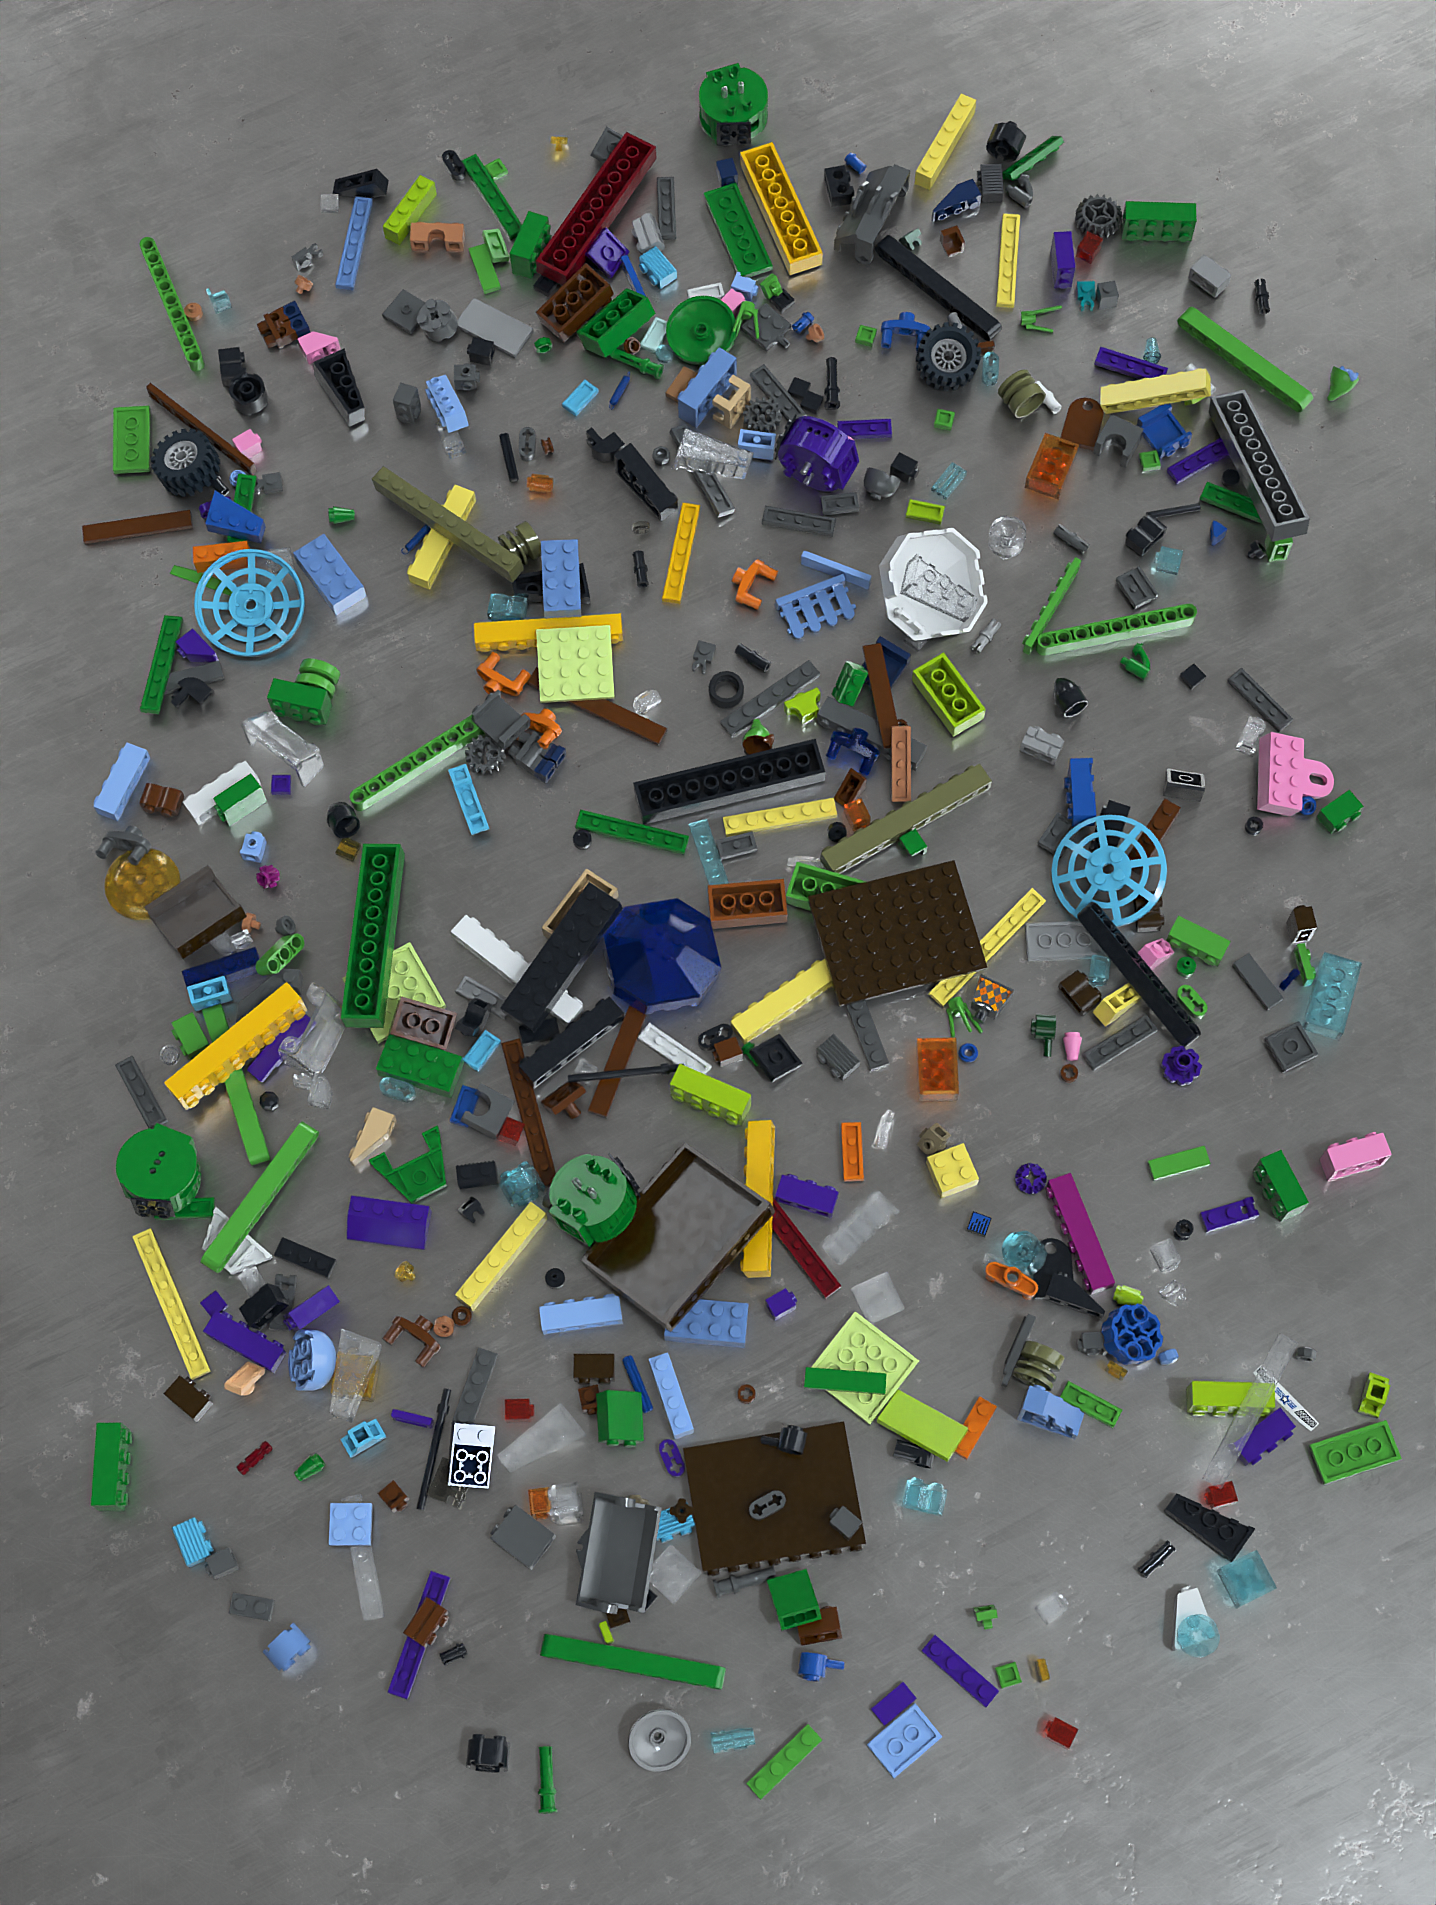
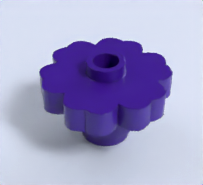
(1181, 1065)

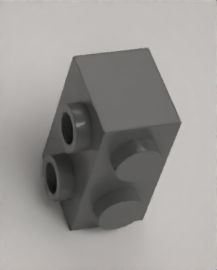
(407, 403)

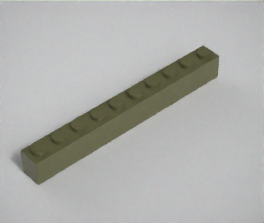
(448, 524)
(910, 816)

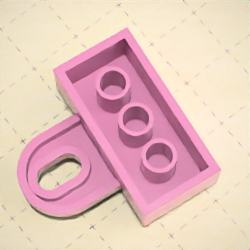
(1286, 773)

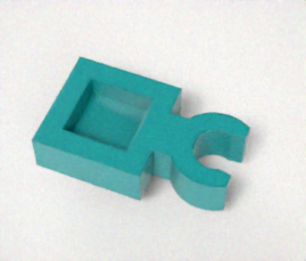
(1086, 293)

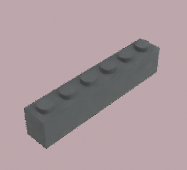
(844, 719)

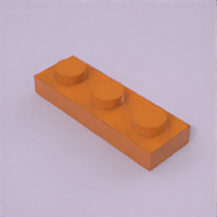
(852, 1151)
(976, 1423)

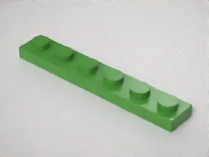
(1054, 600)

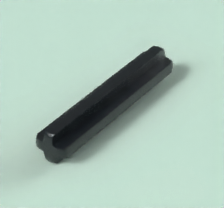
(508, 457)

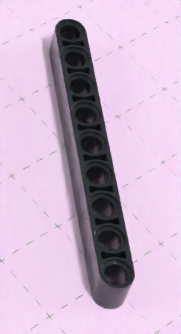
(938, 287)
(1139, 974)

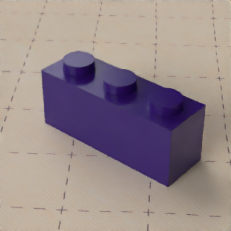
(807, 1195)
(1266, 1435)

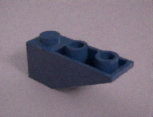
(960, 198)

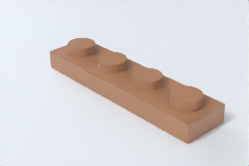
(900, 763)

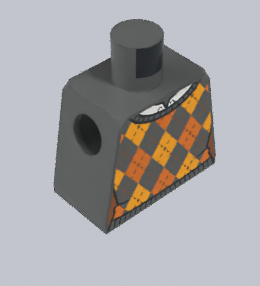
(989, 998)

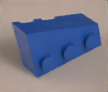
(233, 520)
(1080, 791)

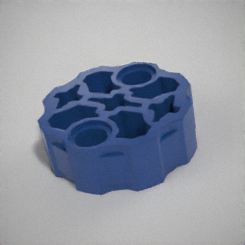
(1132, 1334)

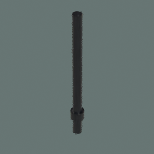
(663, 1069)
(442, 1410)

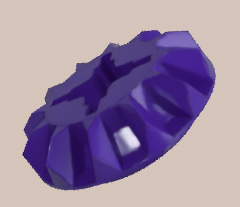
(1024, 1184)

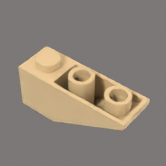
(375, 1132)

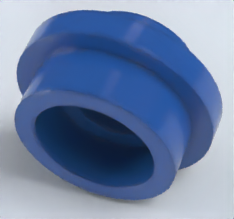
(1311, 807)
(968, 1047)

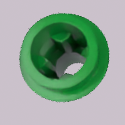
(339, 515)
(310, 1467)

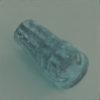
(734, 1739)

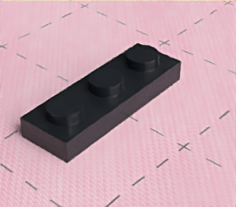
(305, 1258)

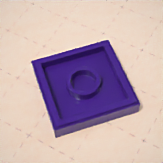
(607, 252)

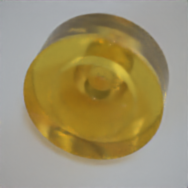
(559, 141)
(404, 1272)

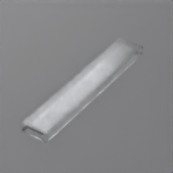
(366, 1575)

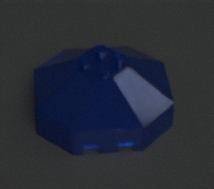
(661, 956)

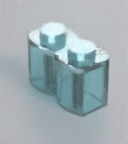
(507, 608)
(924, 1497)

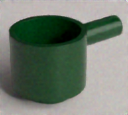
(1044, 1029)

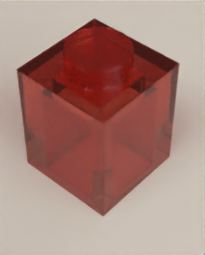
(1089, 247)
(511, 1131)
(519, 1410)
(1220, 1497)
(1060, 1733)

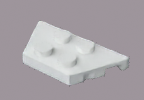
(246, 1255)

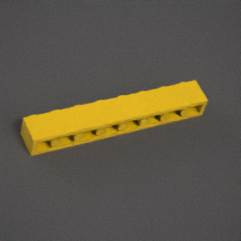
(522, 633)
(759, 1178)

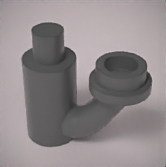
(1019, 195)

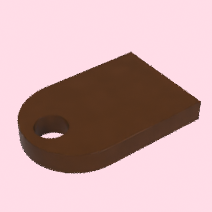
(1083, 425)

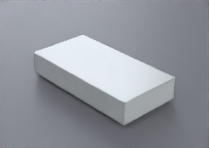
(713, 290)

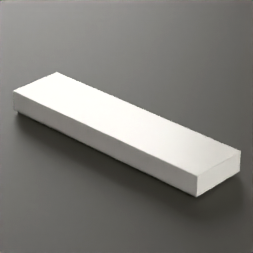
(672, 1049)

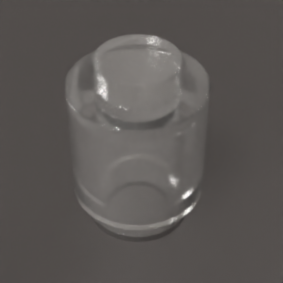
(646, 701)

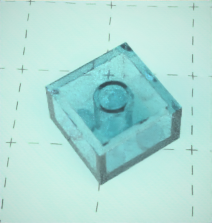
(1246, 1579)

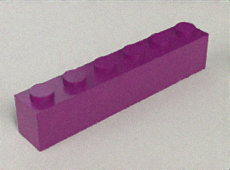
(1080, 1233)

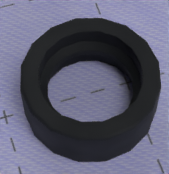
(726, 702)

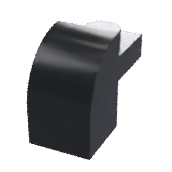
(604, 449)
(191, 686)
(474, 1018)

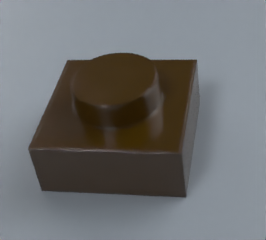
(618, 1619)

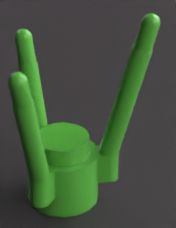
(746, 312)
(1029, 317)
(958, 1008)

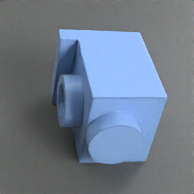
(745, 286)
(255, 852)

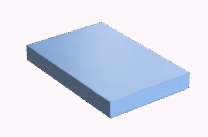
(904, 1740)

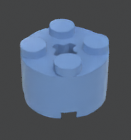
(287, 1647)

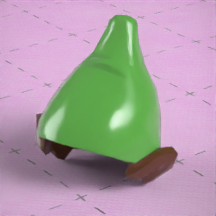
(757, 738)

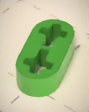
(1194, 998)

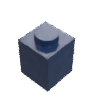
(726, 172)

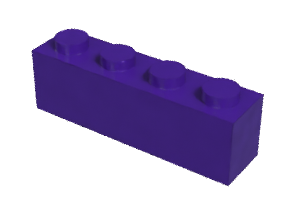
(244, 1341)

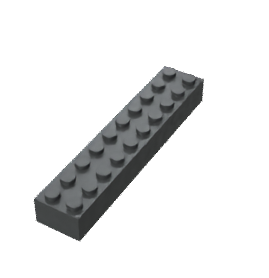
(1259, 466)

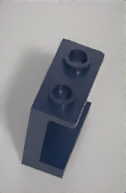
(895, 660)

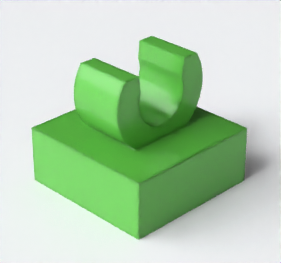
(771, 286)
(985, 1614)

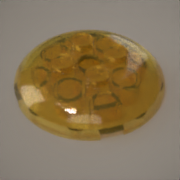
(122, 879)

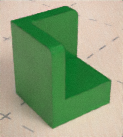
(912, 843)

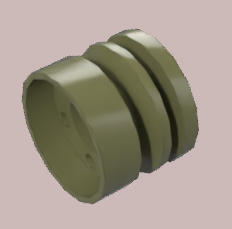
(1021, 393)
(523, 543)
(1039, 1363)

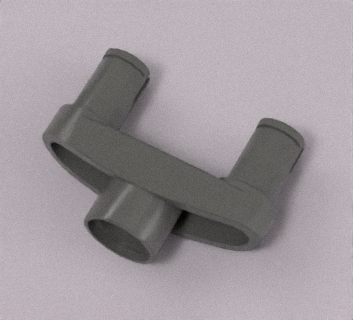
(129, 840)

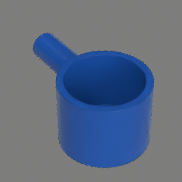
(813, 1665)

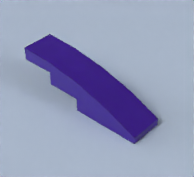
(269, 1056)

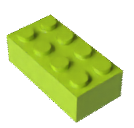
(948, 694)
(710, 1095)
(1220, 1398)

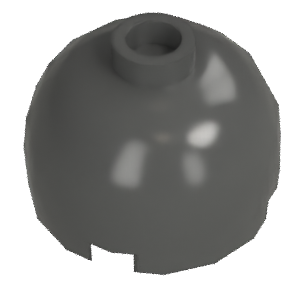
(880, 483)

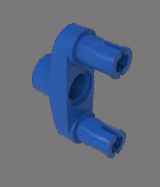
(904, 326)

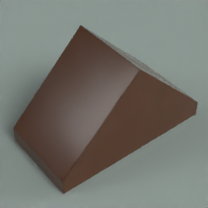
(851, 788)

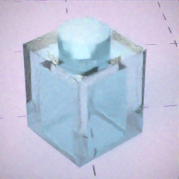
(1168, 560)
(1099, 970)

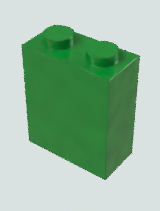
(239, 800)
(620, 1418)
(794, 1599)

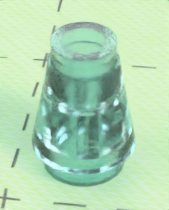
(1152, 351)

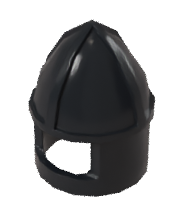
(1069, 695)
(340, 816)

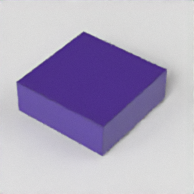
(281, 785)
(213, 1303)

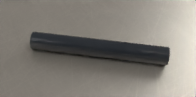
(1175, 510)

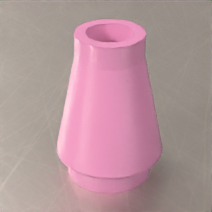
(1072, 1045)

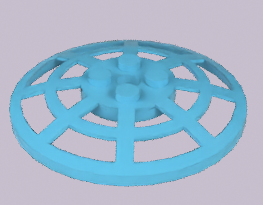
(242, 595)
(1121, 873)

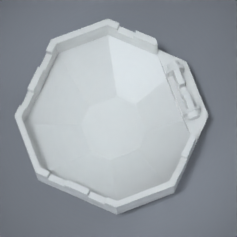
(950, 556)

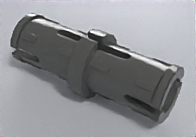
(1071, 539)

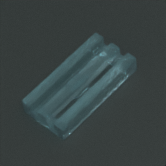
(942, 491)

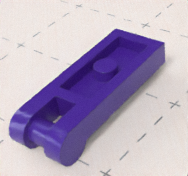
(1228, 1214)

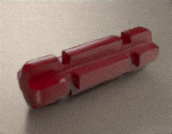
(252, 1459)

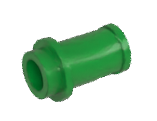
(746, 1048)

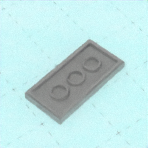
(493, 325)
(1059, 941)

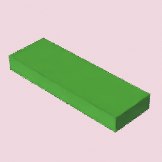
(484, 269)
(1179, 1163)
(1091, 1404)

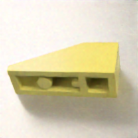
(1116, 1004)

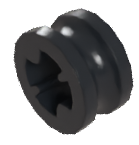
(1253, 831)

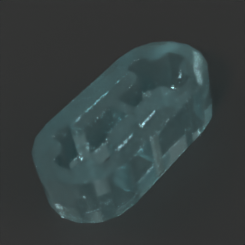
(994, 368)
(399, 1085)

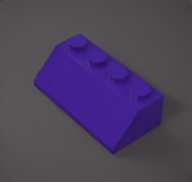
(388, 1222)

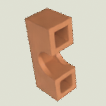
(424, 233)

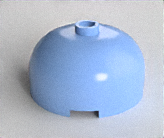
(318, 1357)

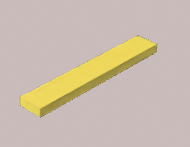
(1008, 260)

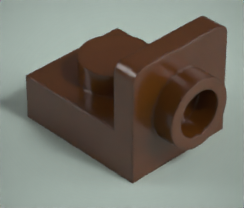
(588, 1399)
(394, 1497)

